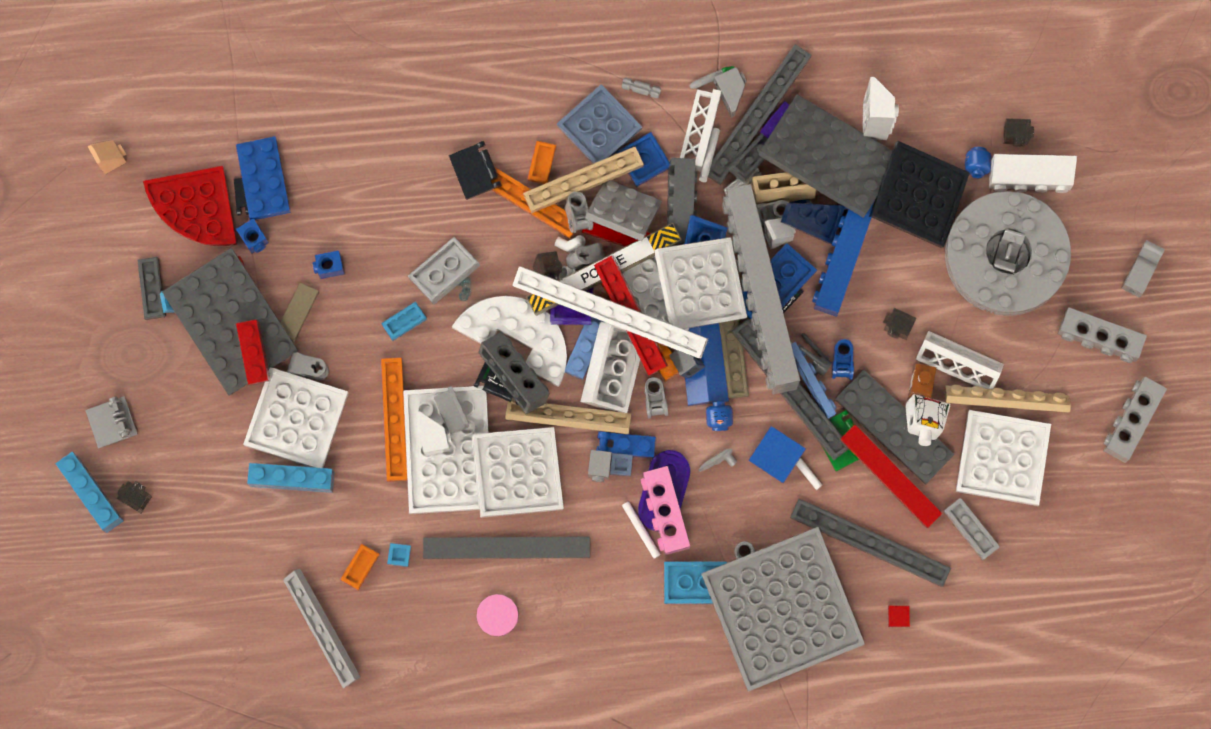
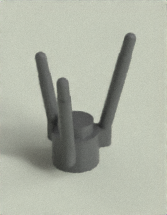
(821, 363)

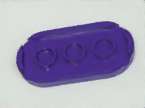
(679, 472)

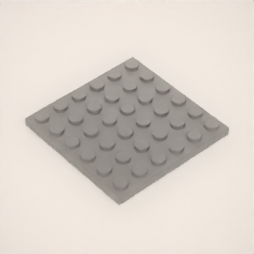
(782, 609)

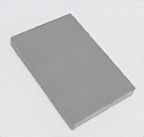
(444, 270)

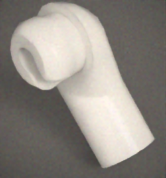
(571, 245)

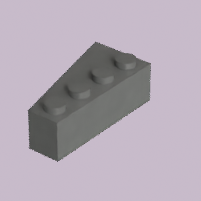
(681, 194)

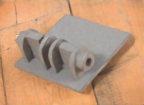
(111, 422)

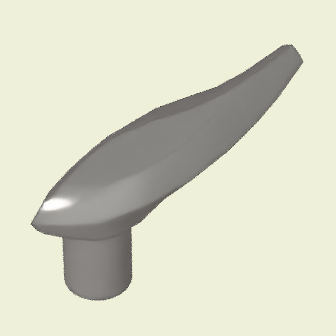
(717, 459)

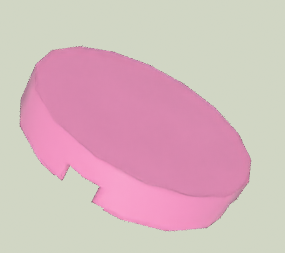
(497, 615)

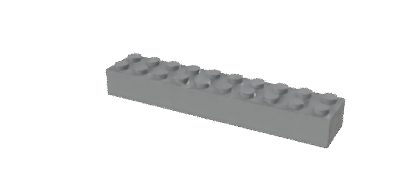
(761, 290)

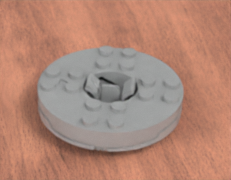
(1007, 253)

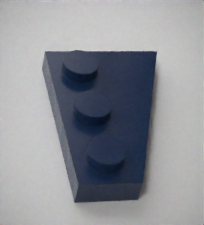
(814, 219)

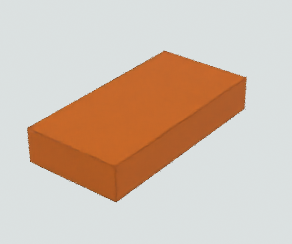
(541, 162)
(360, 567)

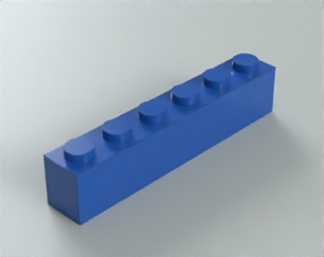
(841, 262)

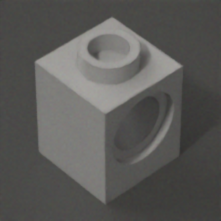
(599, 465)

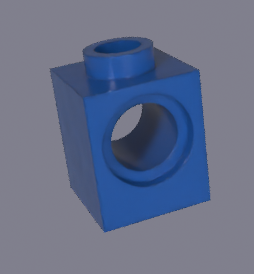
(252, 228)
(337, 268)

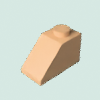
(108, 155)

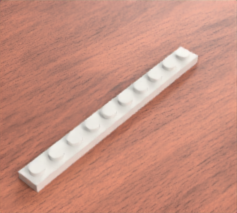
(610, 312)

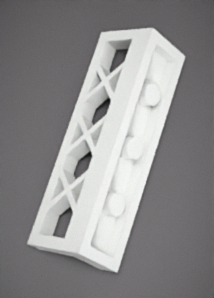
(707, 127)
(961, 355)

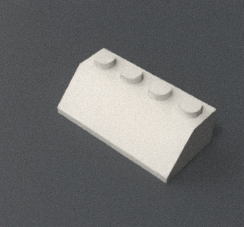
(878, 111)
(1032, 172)
(611, 370)

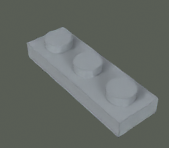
(971, 529)

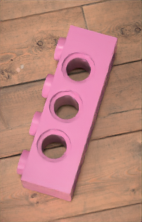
(662, 478)

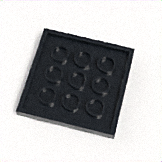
(919, 194)

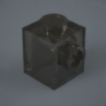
(1017, 132)
(548, 264)
(898, 324)
(134, 496)

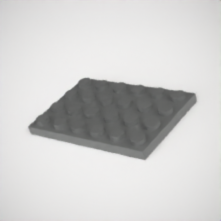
(828, 155)
(211, 305)

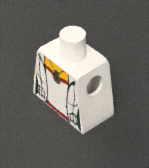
(926, 418)

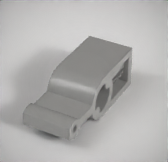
(1143, 269)

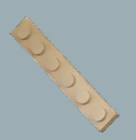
(583, 179)
(1010, 399)
(572, 417)

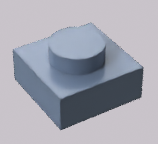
(621, 465)

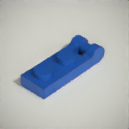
(627, 444)

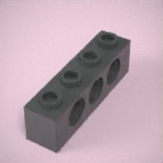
(514, 382)

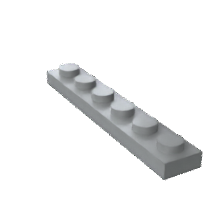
(321, 628)

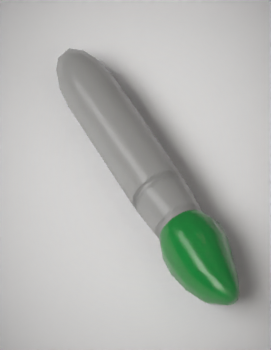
(709, 78)

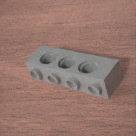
(1133, 340)
(1124, 449)

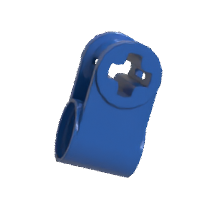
(843, 364)

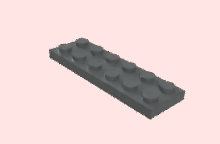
(888, 424)

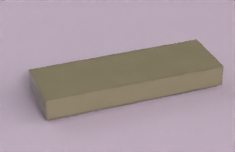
(298, 310)

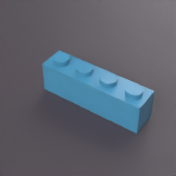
(291, 477)
(89, 492)

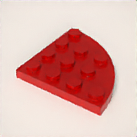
(195, 205)

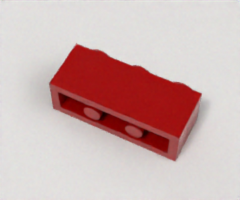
(253, 352)

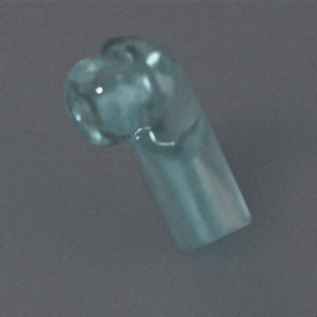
(466, 289)

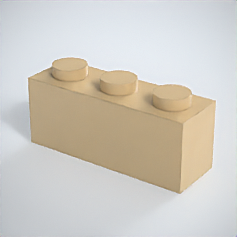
(780, 187)

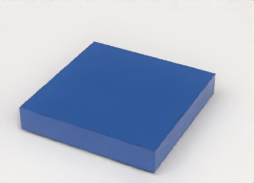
(652, 156)
(777, 454)

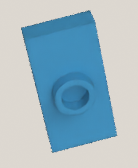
(404, 321)

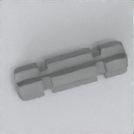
(641, 87)

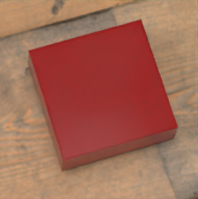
(898, 616)

